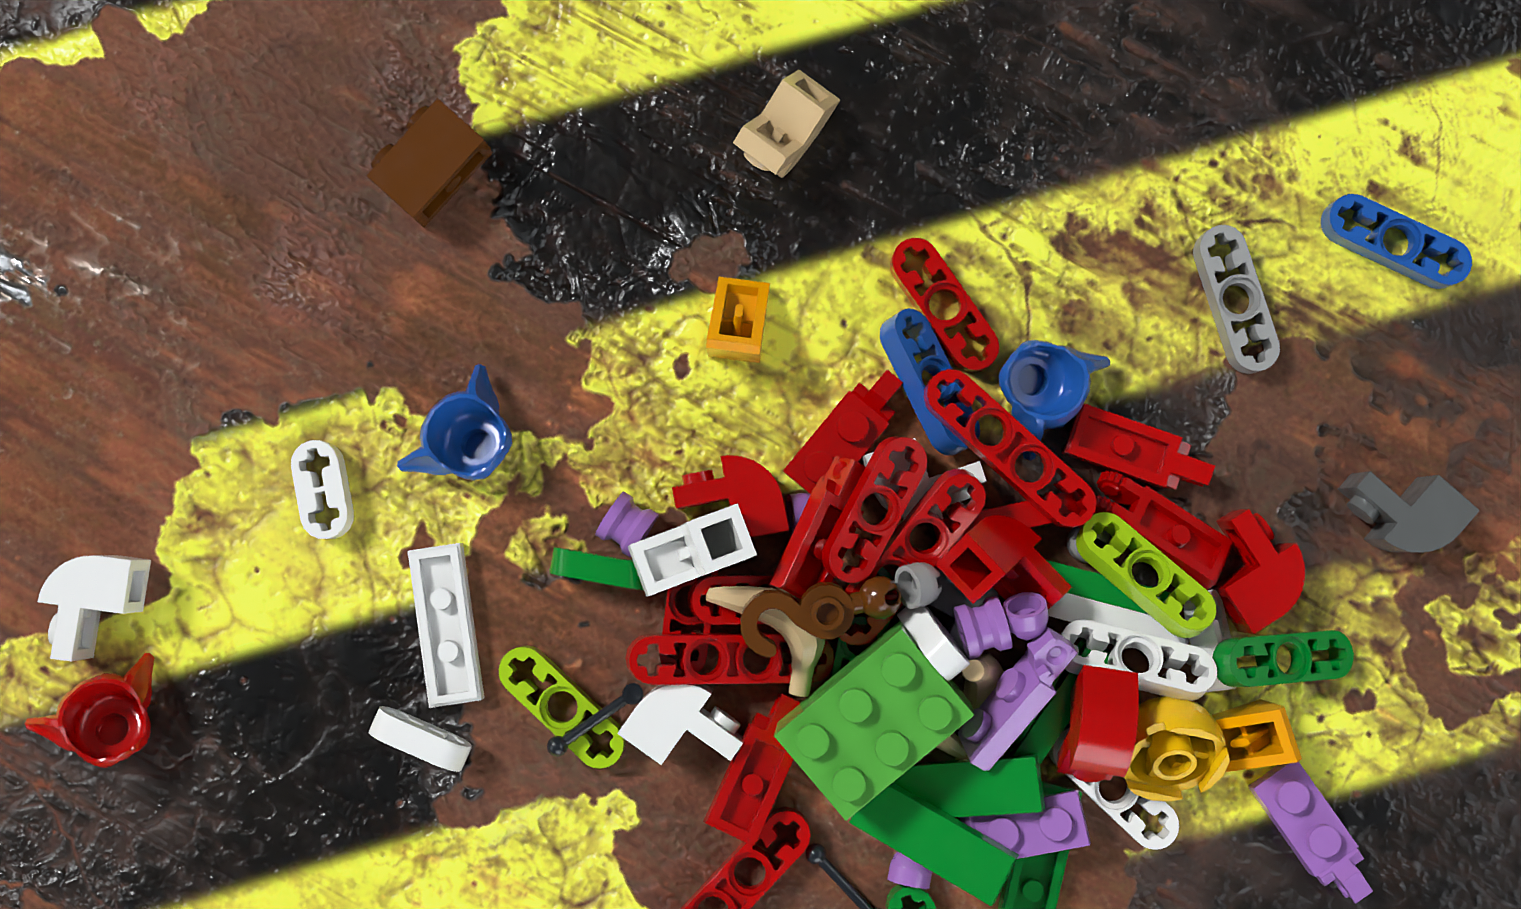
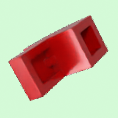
(742, 483)
(1001, 556)
(1270, 575)
(1101, 724)

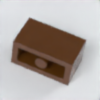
(429, 161)

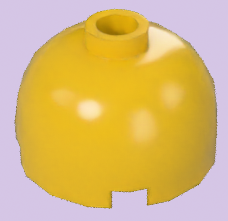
(1175, 750)

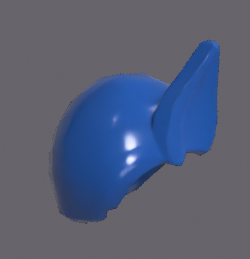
(1047, 384)
(462, 433)

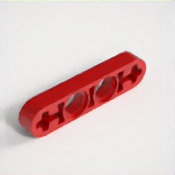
(1014, 442)
(901, 552)
(730, 661)
(723, 880)

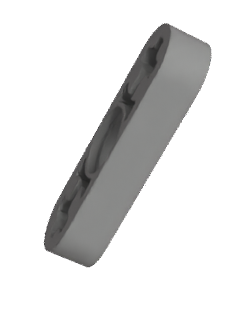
(1264, 330)

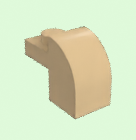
(787, 124)

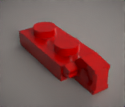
(845, 432)
(1134, 449)
(802, 559)
(753, 777)

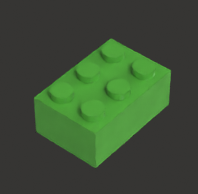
(872, 721)

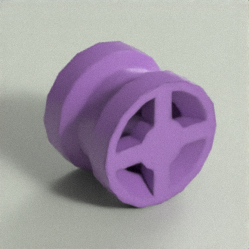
(626, 523)
(983, 627)

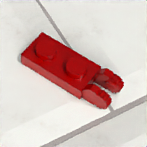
(1171, 529)

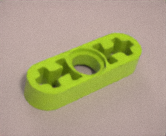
(1168, 573)
(542, 669)

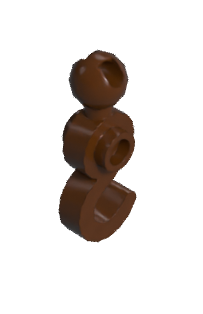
(823, 611)

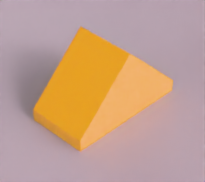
(738, 320)
(1258, 735)

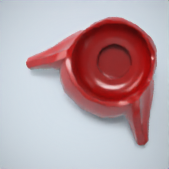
(103, 716)

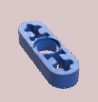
(1424, 270)
(902, 354)

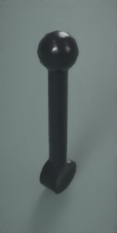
(631, 694)
(816, 854)

